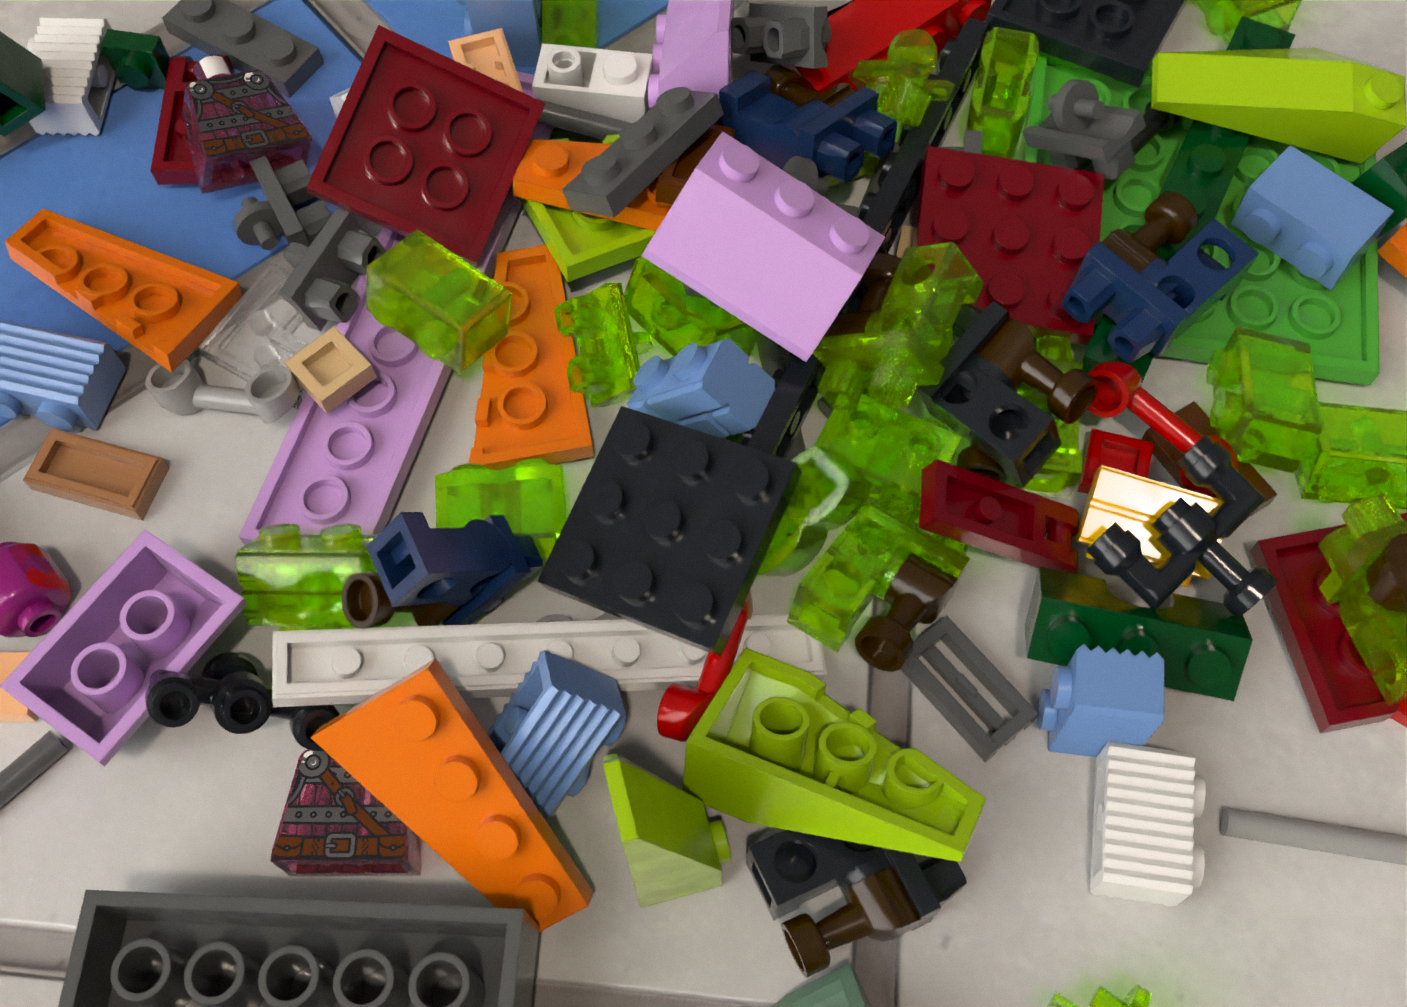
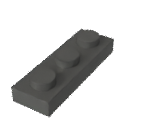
(248, 40)
(642, 151)

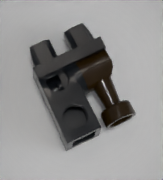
(980, 394)
(882, 887)

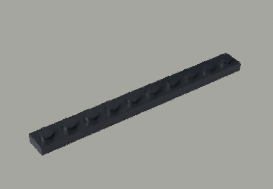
(885, 214)

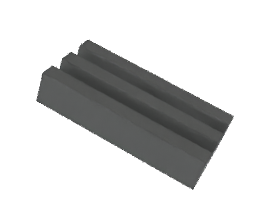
(988, 676)

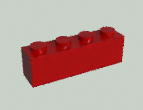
(869, 26)

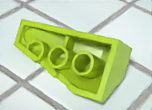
(1286, 96)
(804, 764)
(664, 834)

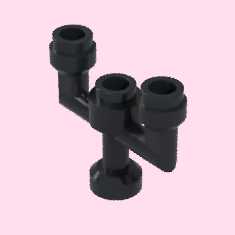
(1190, 536)
(236, 698)

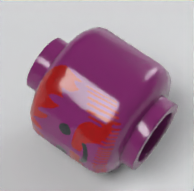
(30, 590)

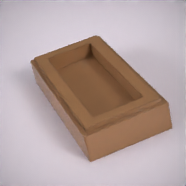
(96, 474)

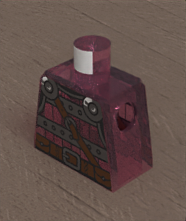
(237, 121)
(340, 827)

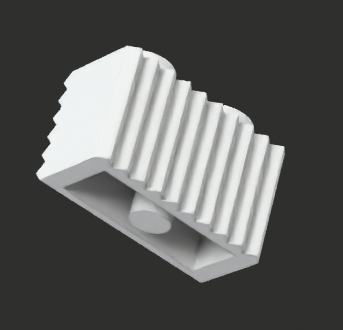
(74, 75)
(1146, 824)

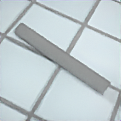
(1314, 836)

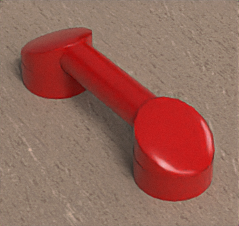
(1122, 389)
(684, 705)

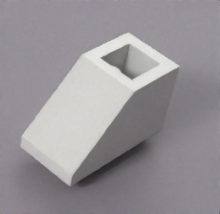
(594, 80)

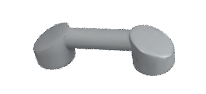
(183, 392)

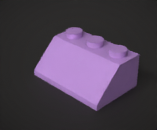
(692, 47)
(763, 246)
(98, 660)

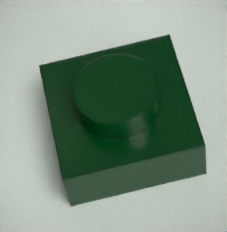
(136, 58)

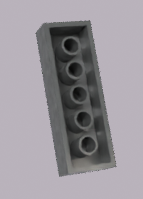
(295, 953)

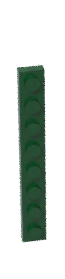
(1200, 175)

